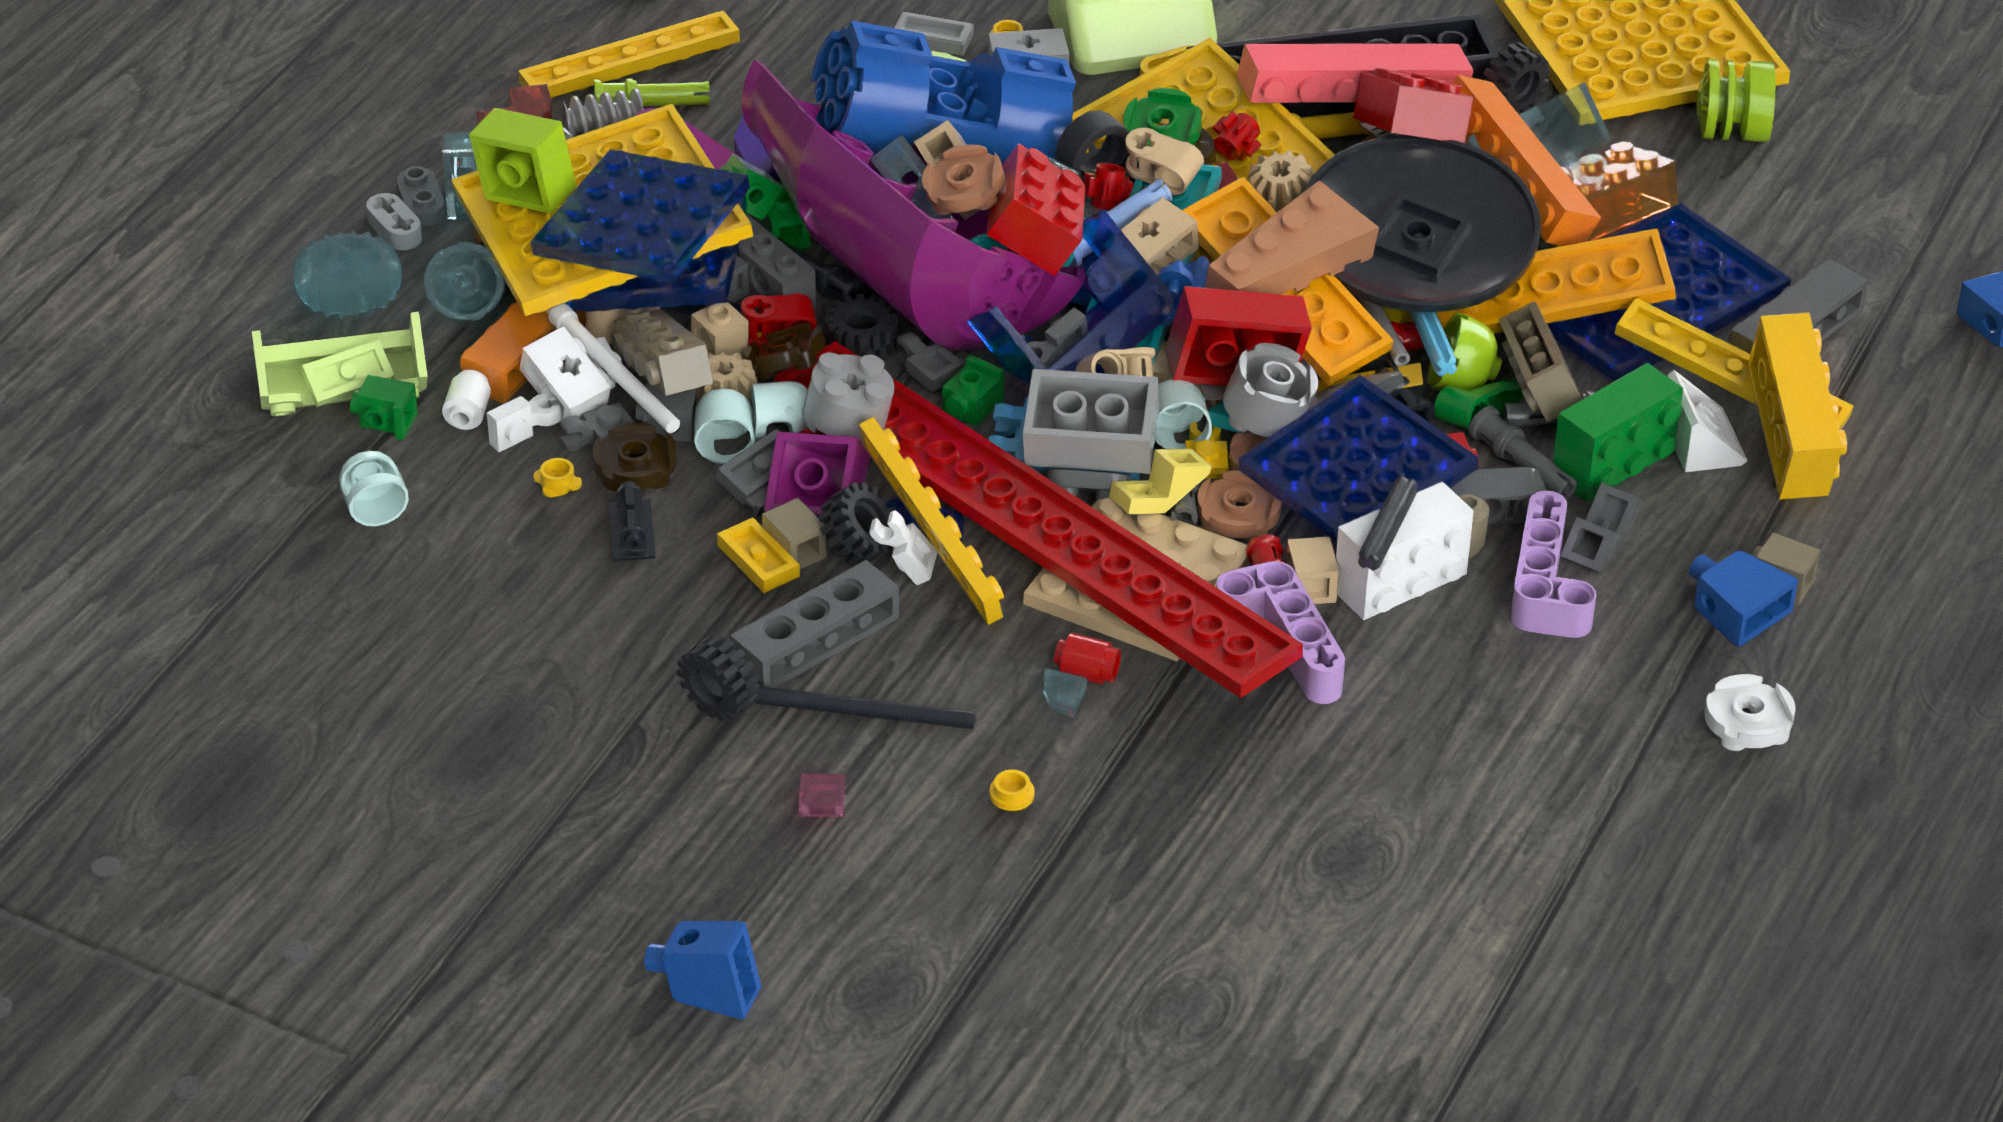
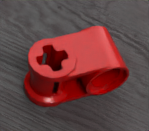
(776, 313)

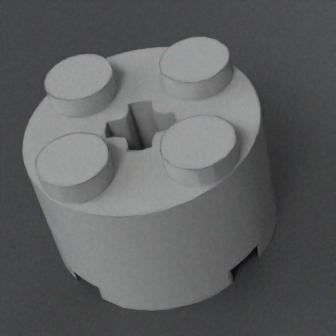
(1268, 389)
(846, 393)

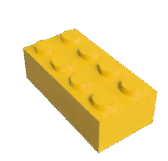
(1796, 405)

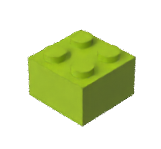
(523, 160)

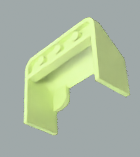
(1121, 33)
(280, 366)

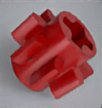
(1236, 136)
(1107, 186)

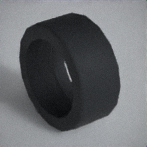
(1083, 133)

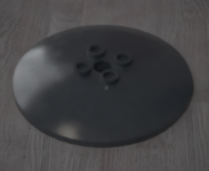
(1465, 201)

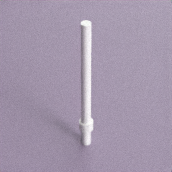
(563, 315)

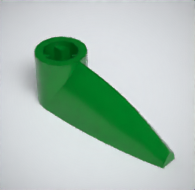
(1460, 406)

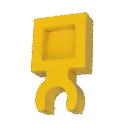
(1211, 450)

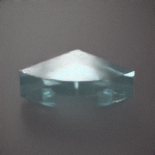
(1064, 691)

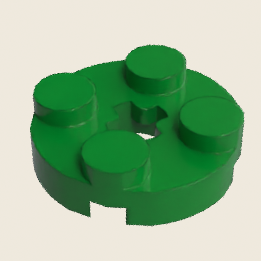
(1169, 104)

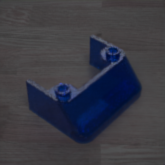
(1127, 308)

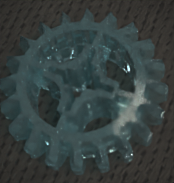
(347, 274)

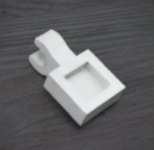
(515, 419)
(911, 548)

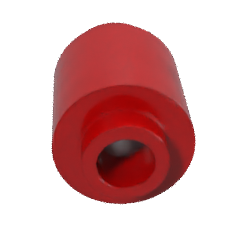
(1088, 658)

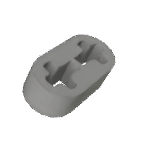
(394, 221)

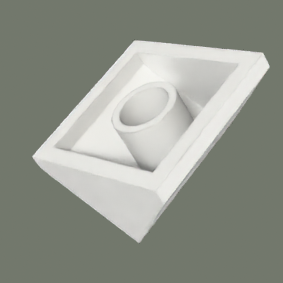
(1704, 432)

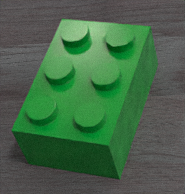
(1618, 430)

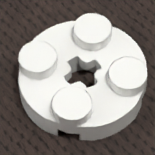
(1740, 729)

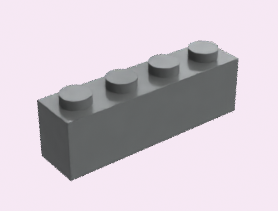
(1828, 293)

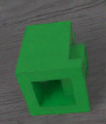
(973, 391)
(385, 405)

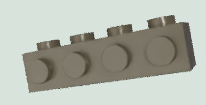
(662, 351)
(1538, 362)

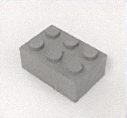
(1091, 421)

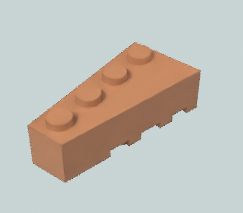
(1296, 245)

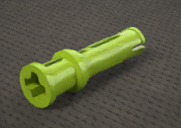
(657, 94)

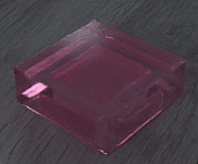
(822, 795)

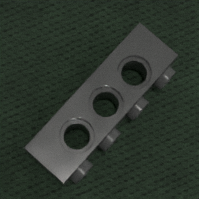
(774, 266)
(818, 624)

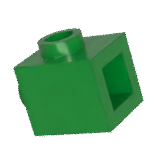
(763, 187)
(786, 223)

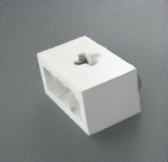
(565, 373)

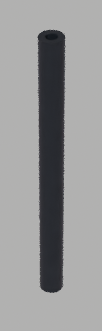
(866, 707)

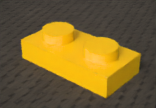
(758, 555)

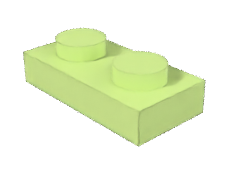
(345, 372)

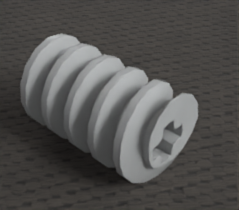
(592, 116)

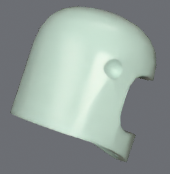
(778, 404)
(1178, 407)
(721, 416)
(373, 488)

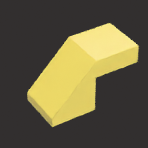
(1171, 478)

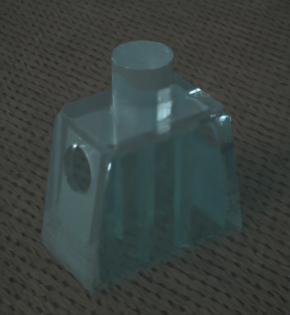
(899, 159)
(457, 161)

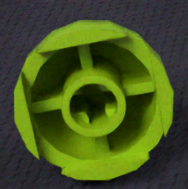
(1474, 354)

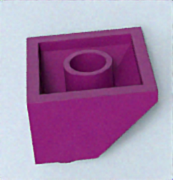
(814, 468)

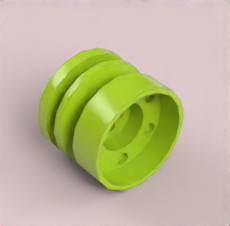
(1737, 100)

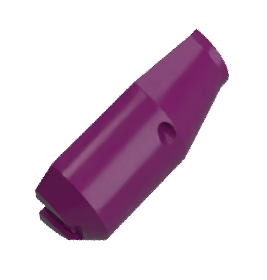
(875, 230)

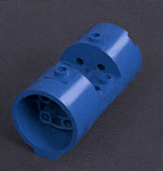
(889, 85)

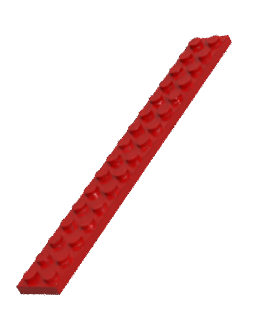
(1083, 545)

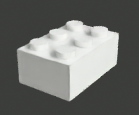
(1424, 554)

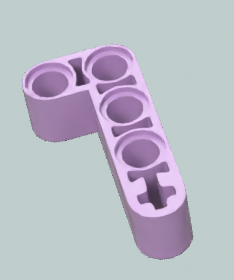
(1541, 598)
(1281, 599)

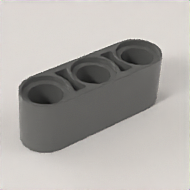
(1504, 491)

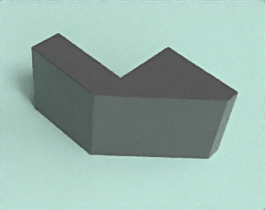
(1605, 529)

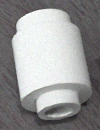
(466, 400)

